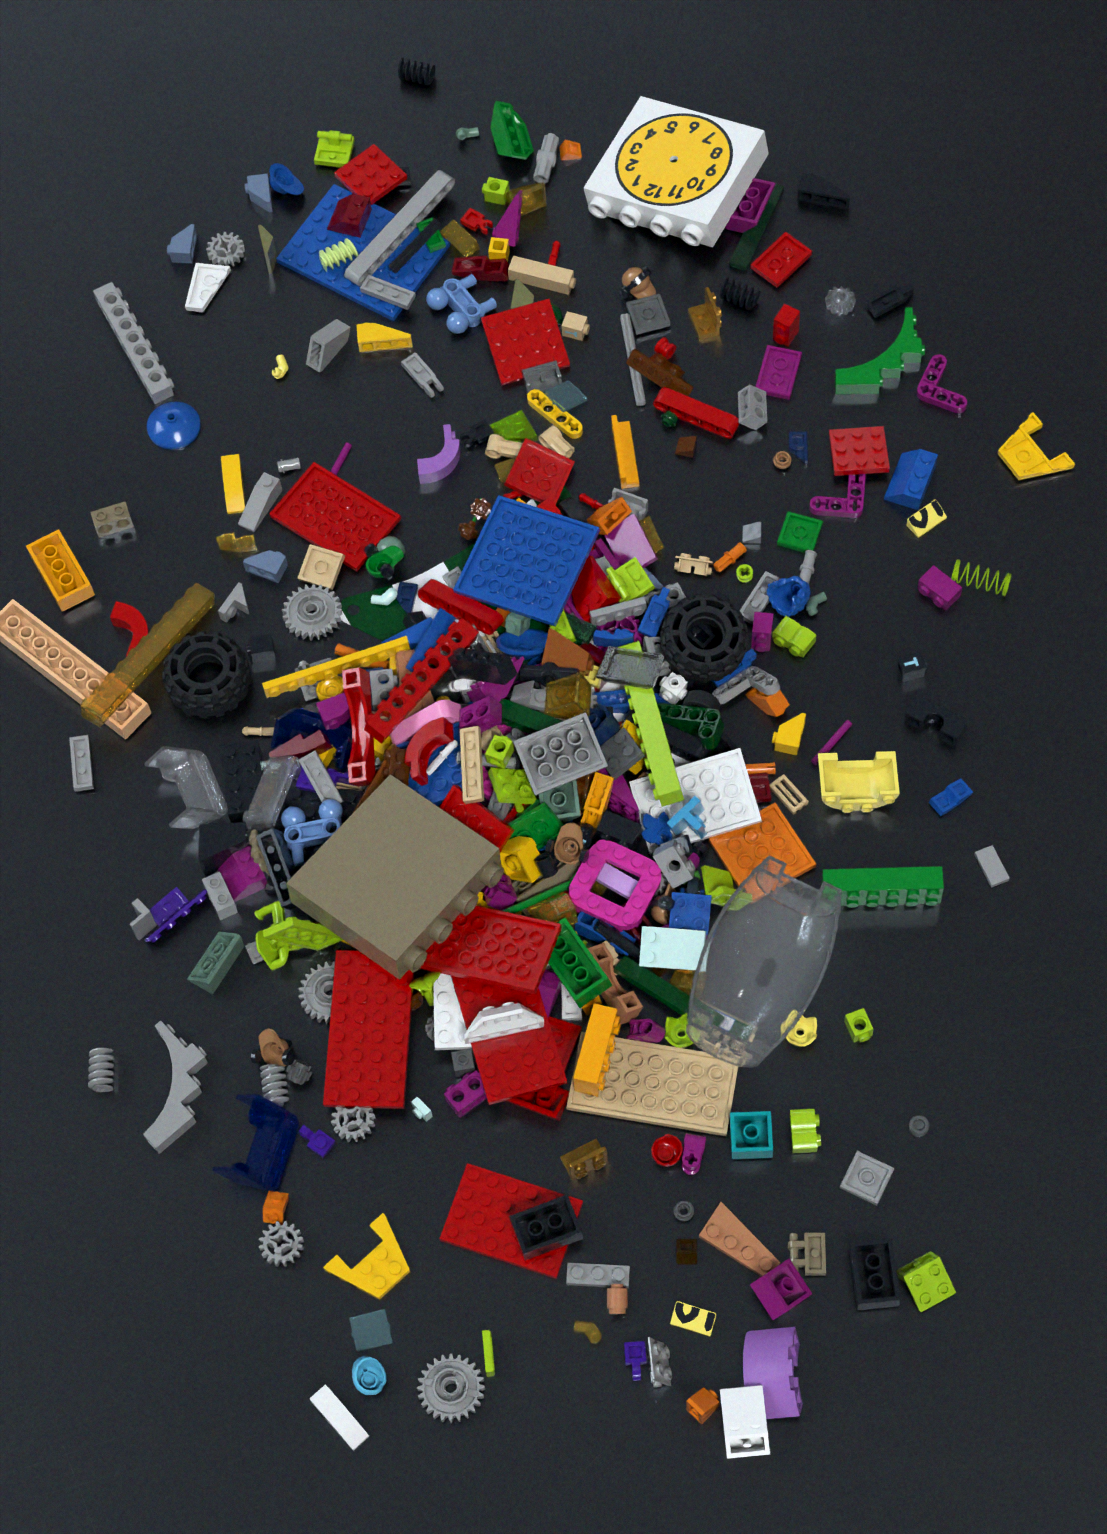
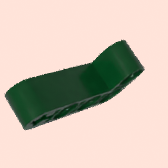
(524, 718)
(695, 719)

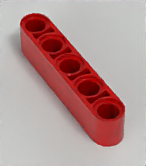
(696, 412)
(459, 606)

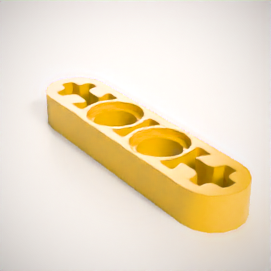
(554, 414)

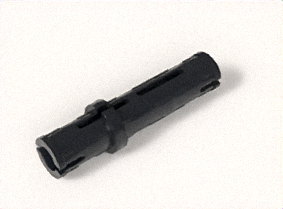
(613, 935)

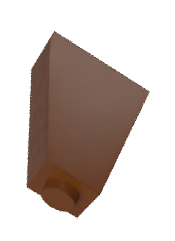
(566, 653)

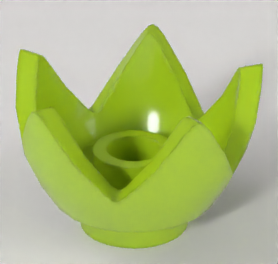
(673, 1027)

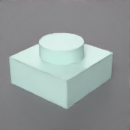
(421, 1110)

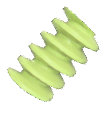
(337, 253)

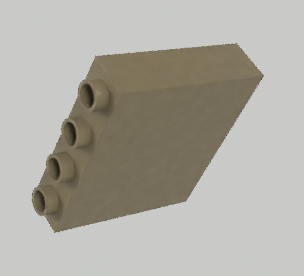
(396, 877)

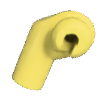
(282, 368)

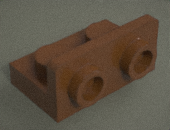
(395, 764)

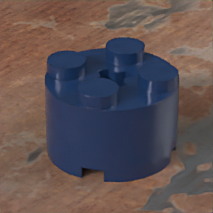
(603, 723)

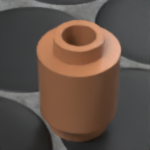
(617, 1299)

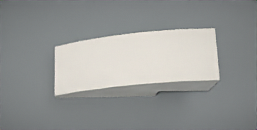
(339, 1417)

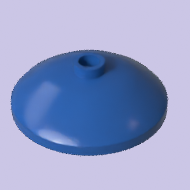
(175, 432)
(528, 644)

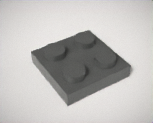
(648, 314)
(621, 753)

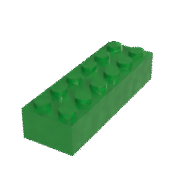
(887, 885)

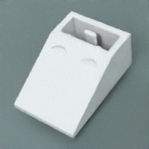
(744, 1421)

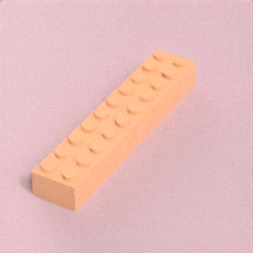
(64, 664)

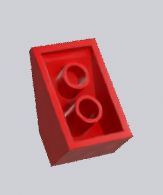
(593, 590)

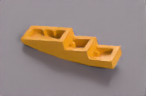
(597, 799)

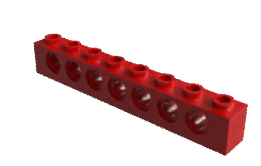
(382, 729)

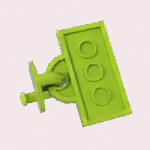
(289, 935)

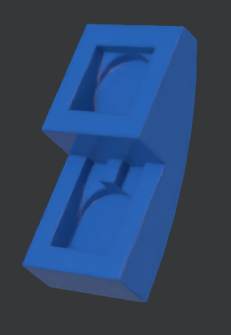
(950, 797)

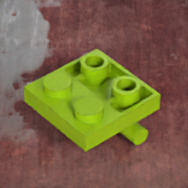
(333, 148)
(630, 580)
(512, 787)

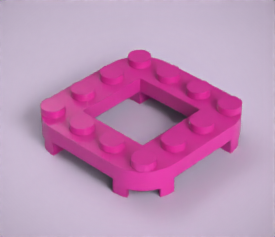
(620, 917)

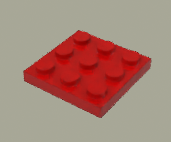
(371, 174)
(859, 451)
(539, 472)

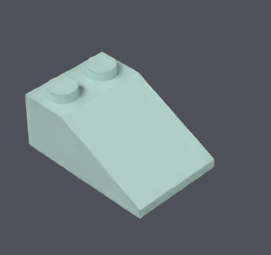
(671, 948)

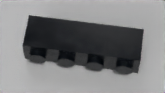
(482, 666)
(278, 863)

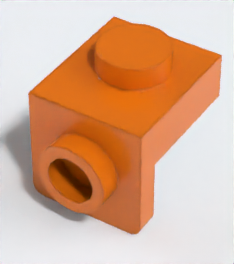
(275, 1207)

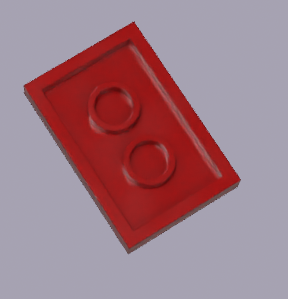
(781, 259)

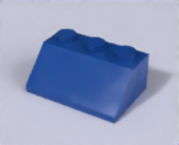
(911, 478)

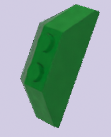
(510, 132)

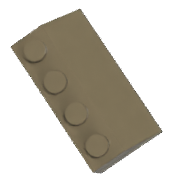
(527, 890)

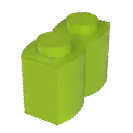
(794, 637)
(803, 1130)

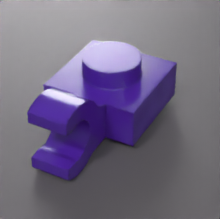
(318, 1142)
(635, 1355)

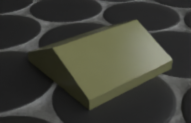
(268, 247)

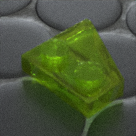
(514, 428)

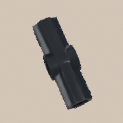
(546, 673)

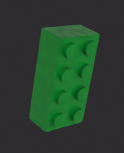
(577, 967)

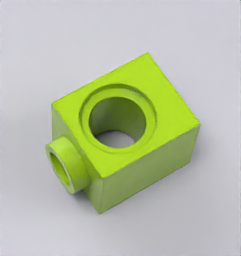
(495, 190)
(502, 758)
(855, 1018)

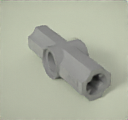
(546, 158)

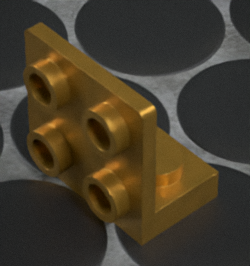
(706, 317)
(584, 1159)

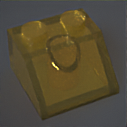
(568, 697)

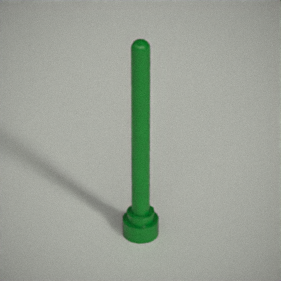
(540, 897)

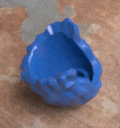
(788, 595)

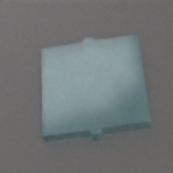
(566, 396)
(370, 1330)

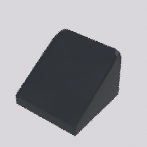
(413, 618)

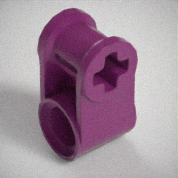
(645, 1031)
(692, 1151)

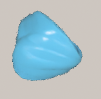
(368, 1375)

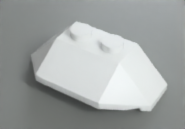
(502, 1021)

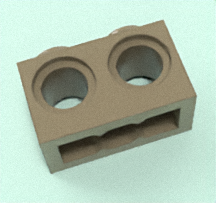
(112, 519)

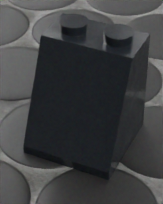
(219, 842)

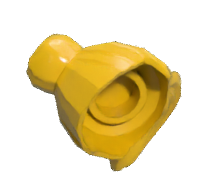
(329, 687)

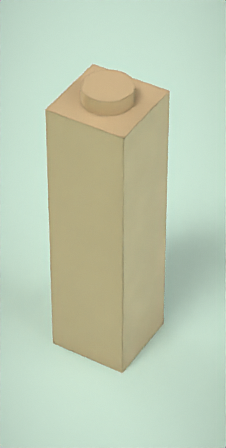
(541, 275)

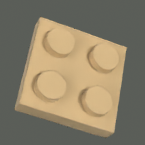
(321, 566)

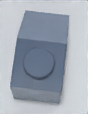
(259, 191)
(183, 245)
(267, 565)

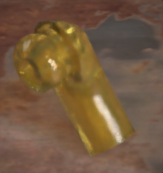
(590, 1330)

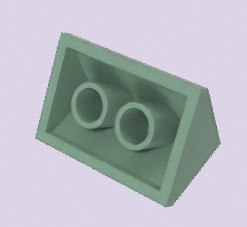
(563, 801)
(216, 961)

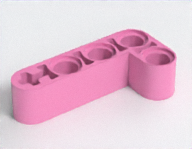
(409, 726)

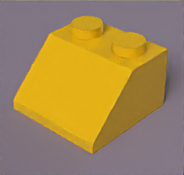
(518, 859)

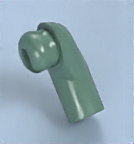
(463, 133)
(813, 602)

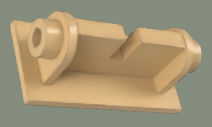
(686, 563)

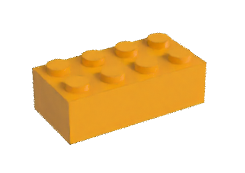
(60, 570)
(596, 1050)

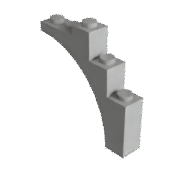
(176, 1114)

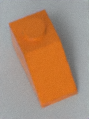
(610, 515)
(770, 704)
(702, 1404)

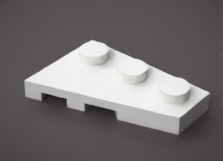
(204, 285)

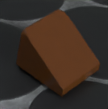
(686, 446)

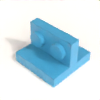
(689, 817)

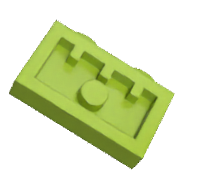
(718, 884)
(926, 1280)

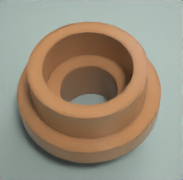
(782, 455)

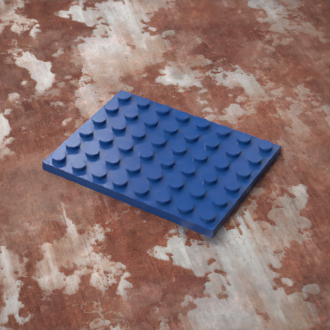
(303, 250)

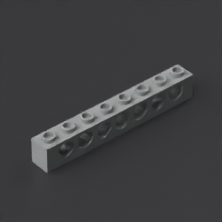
(120, 320)

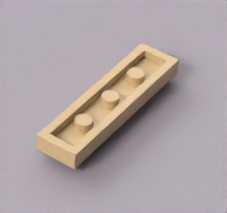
(471, 765)

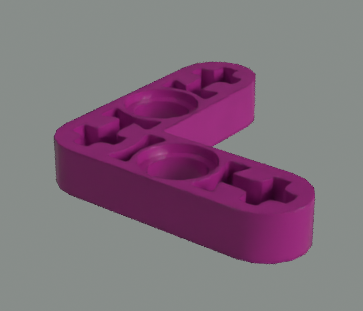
(932, 386)
(845, 503)

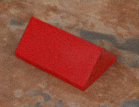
(543, 1103)

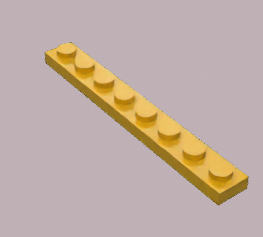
(334, 667)

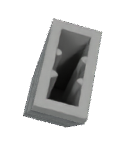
(326, 344)

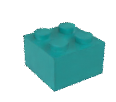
(751, 1135)

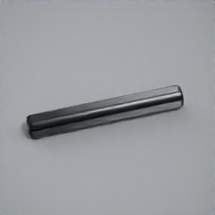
(414, 246)

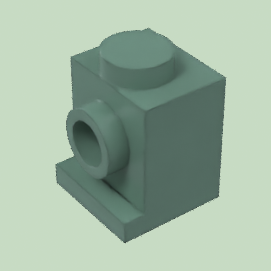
(515, 624)

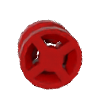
(665, 348)

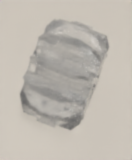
(840, 300)

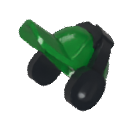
(382, 563)

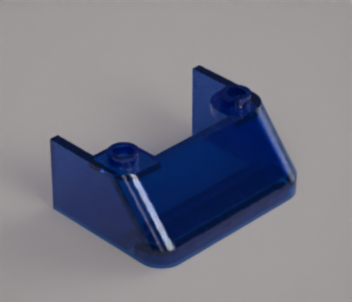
(306, 722)
(269, 1147)

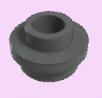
(683, 1205)

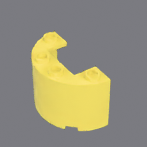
(858, 783)

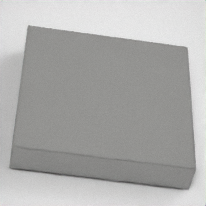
(867, 1178)

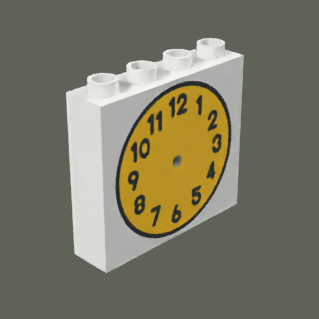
(676, 171)

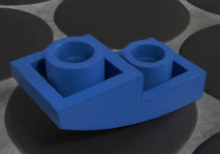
(606, 639)

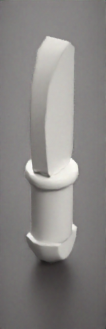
(441, 757)

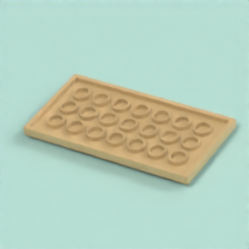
(662, 1087)

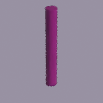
(344, 452)
(833, 740)

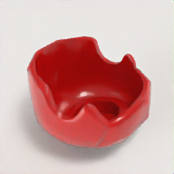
(667, 1150)

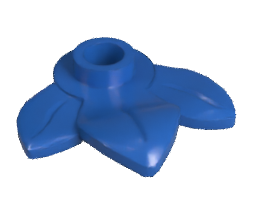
(656, 828)

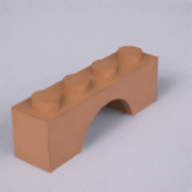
(625, 1002)

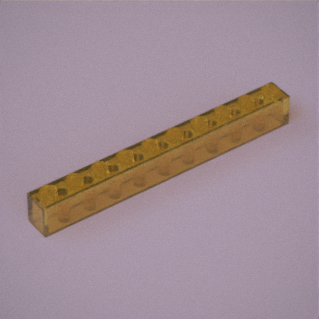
(147, 655)

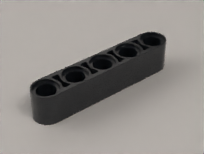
(680, 742)

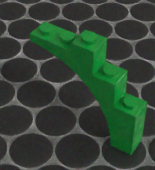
(869, 376)

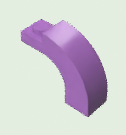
(442, 464)

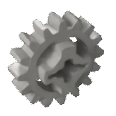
(225, 249)
(354, 1128)
(273, 1241)

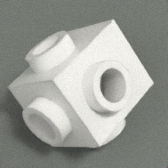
(673, 688)

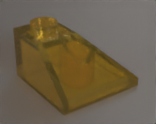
(533, 197)
(554, 909)

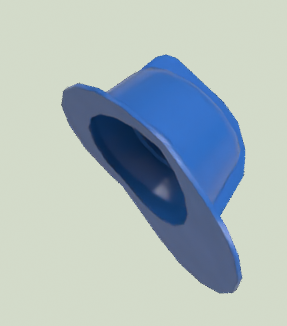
(284, 181)

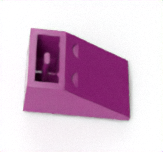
(483, 689)
(621, 798)

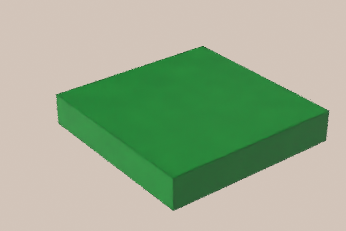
(799, 532)

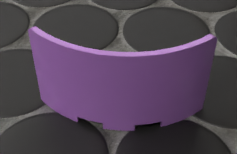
(770, 1362)

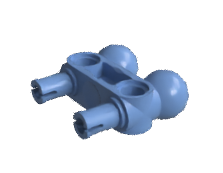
(466, 310)
(311, 832)

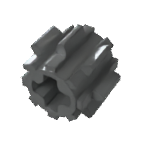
(299, 1071)

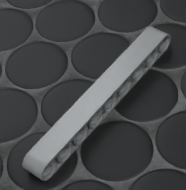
(399, 227)

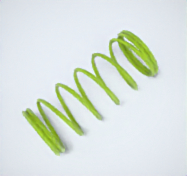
(1006, 580)

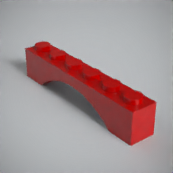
(358, 694)

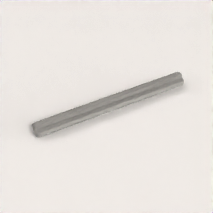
(630, 345)

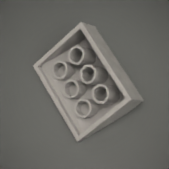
(560, 754)

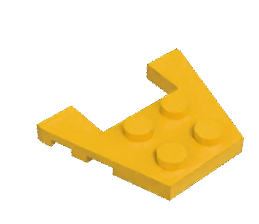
(1026, 458)
(379, 1269)

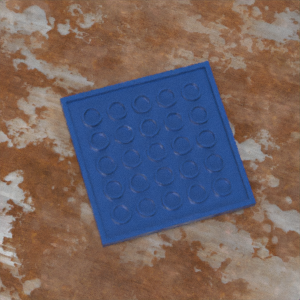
(526, 560)

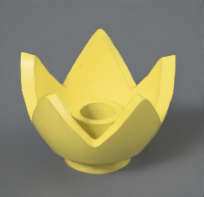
(809, 1027)

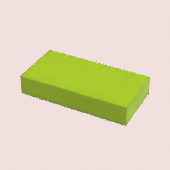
(488, 1353)

